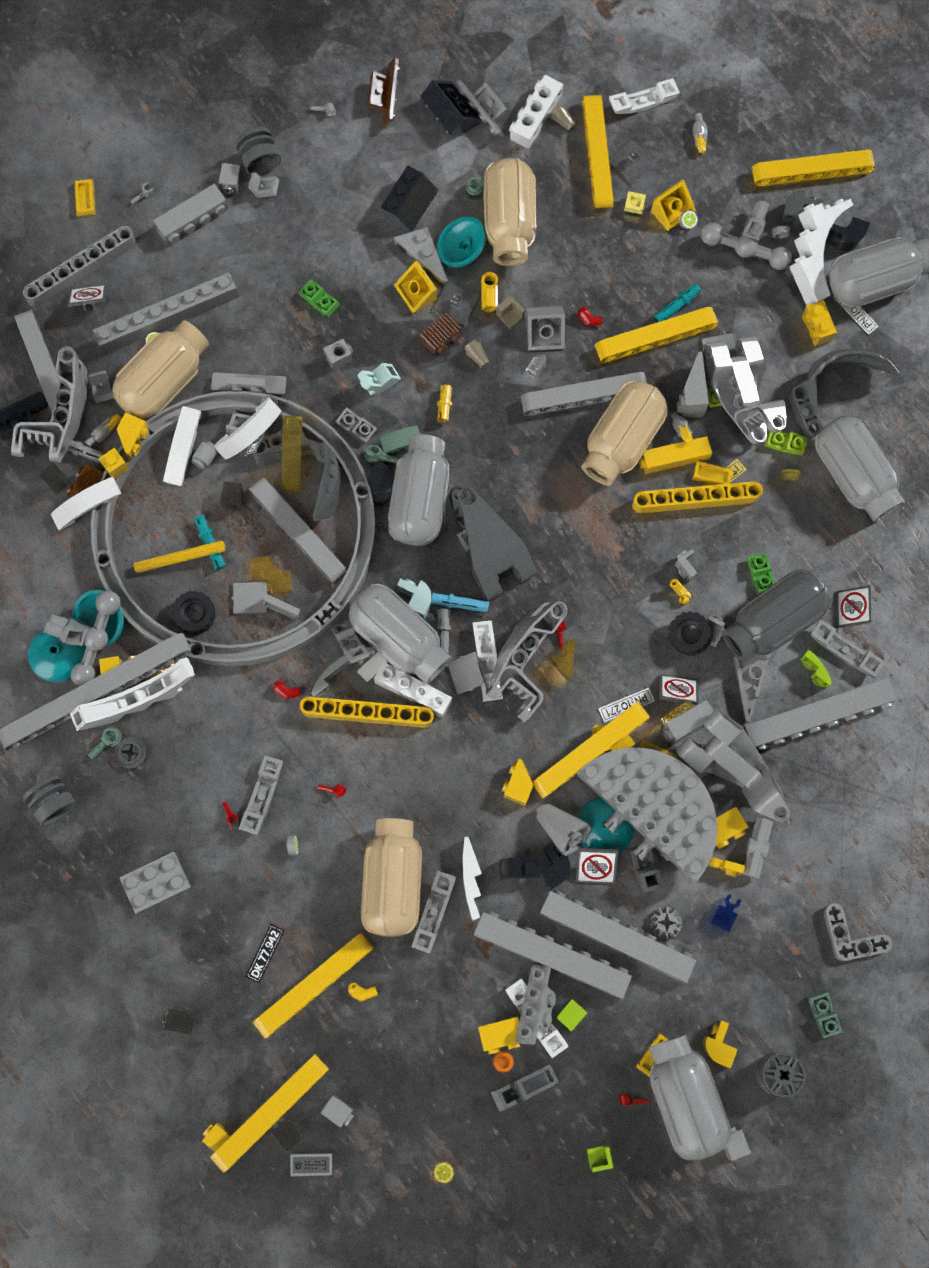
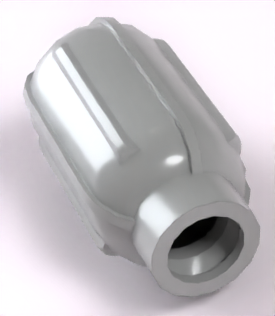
(878, 271)
(859, 466)
(419, 492)
(398, 632)
(688, 1100)

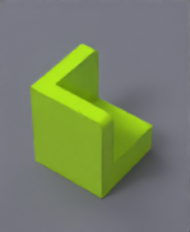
(571, 1015)
(599, 1158)

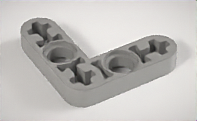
(845, 940)

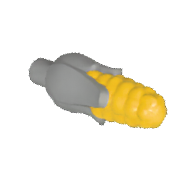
(700, 133)
(681, 427)
(103, 430)

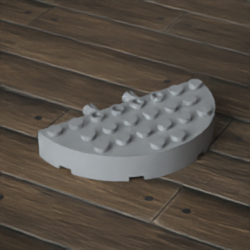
(660, 801)

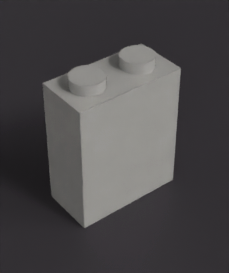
(686, 723)

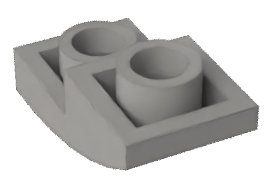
(356, 426)

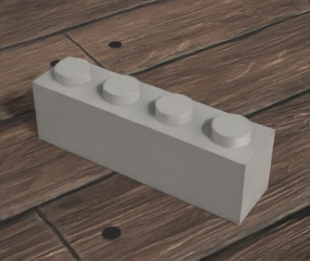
(191, 214)

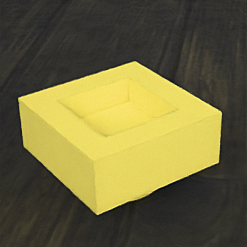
(635, 202)

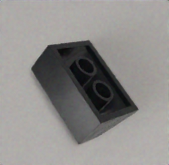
(450, 107)
(408, 200)

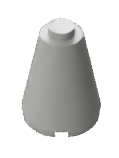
(563, 828)

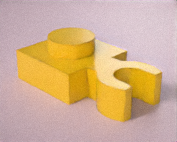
(731, 868)

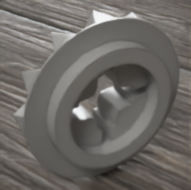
(659, 929)

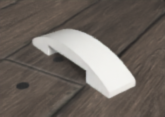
(644, 99)
(249, 430)
(84, 502)
(551, 1041)

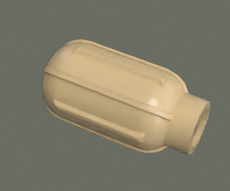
(510, 210)
(159, 371)
(624, 431)
(391, 879)

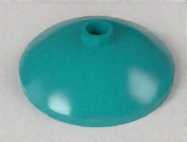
(461, 242)
(87, 612)
(54, 666)
(594, 814)

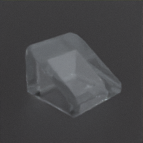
(536, 365)

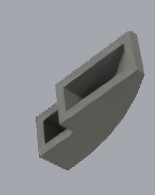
(524, 1087)

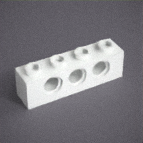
(524, 134)
(412, 689)

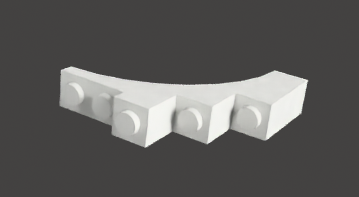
(809, 268)
(138, 698)

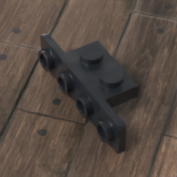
(20, 412)

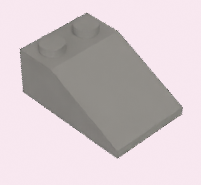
(694, 396)

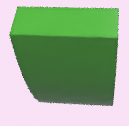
(319, 298)
(760, 572)

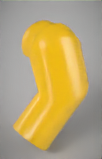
(360, 993)

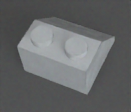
(545, 328)

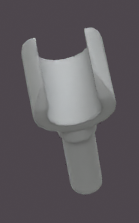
(329, 108)
(144, 193)

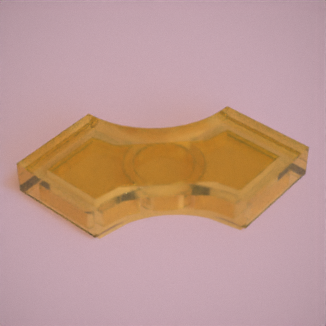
(264, 569)
(675, 713)

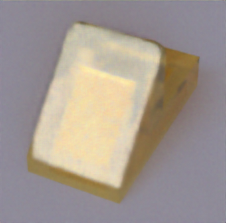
(565, 664)

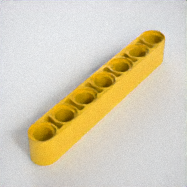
(597, 151)
(813, 168)
(656, 334)
(704, 492)
(359, 706)
(590, 749)
(313, 985)
(269, 1113)

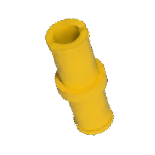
(444, 404)

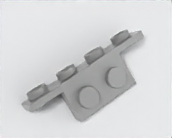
(488, 105)
(248, 382)
(536, 1006)

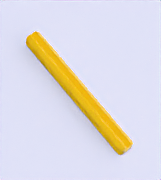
(179, 556)

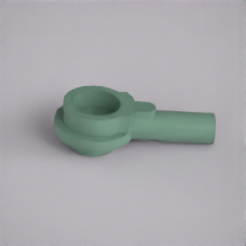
(475, 186)
(374, 454)
(110, 737)

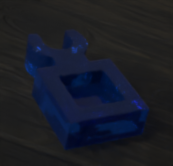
(724, 916)

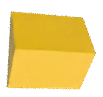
(671, 204)
(416, 288)

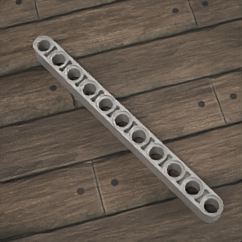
(101, 687)

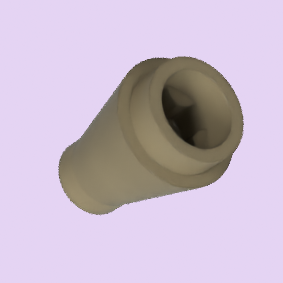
(562, 117)
(476, 353)

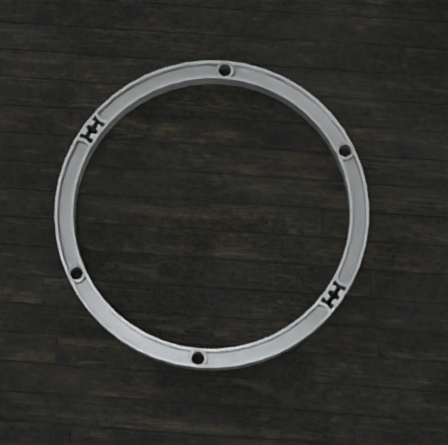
(308, 631)

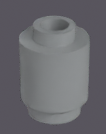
(204, 455)

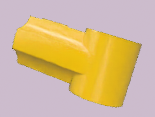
(489, 292)

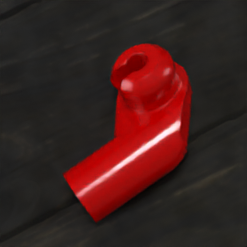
(586, 317)
(284, 692)

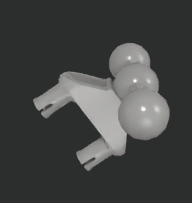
(747, 244)
(76, 632)

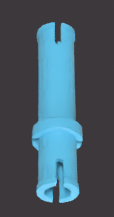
(459, 602)

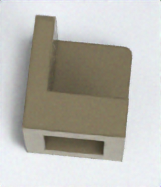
(510, 312)

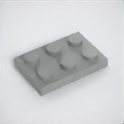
(155, 882)

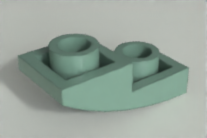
(398, 439)
(824, 1014)

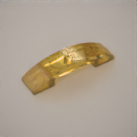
(291, 453)

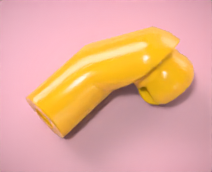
(684, 594)

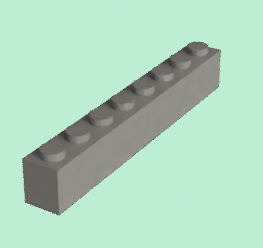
(166, 313)
(821, 713)
(618, 937)
(556, 956)

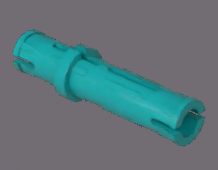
(682, 300)
(206, 535)

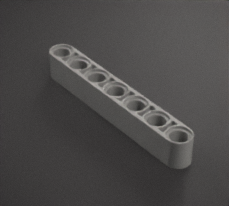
(76, 274)
(39, 356)
(576, 394)
(297, 530)

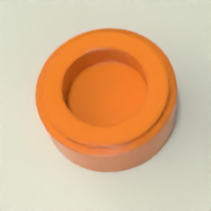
(503, 1061)

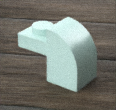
(379, 379)
(420, 595)

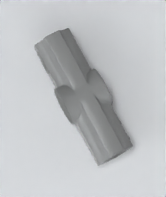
(757, 848)

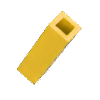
(675, 455)

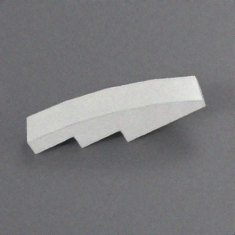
(182, 446)
(486, 653)
(470, 872)

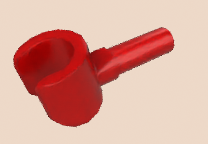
(562, 627)
(339, 790)
(231, 817)
(625, 1100)

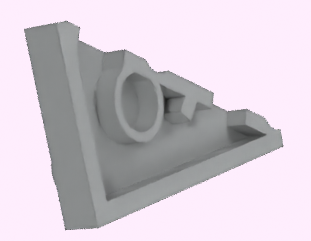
(421, 247)
(749, 680)

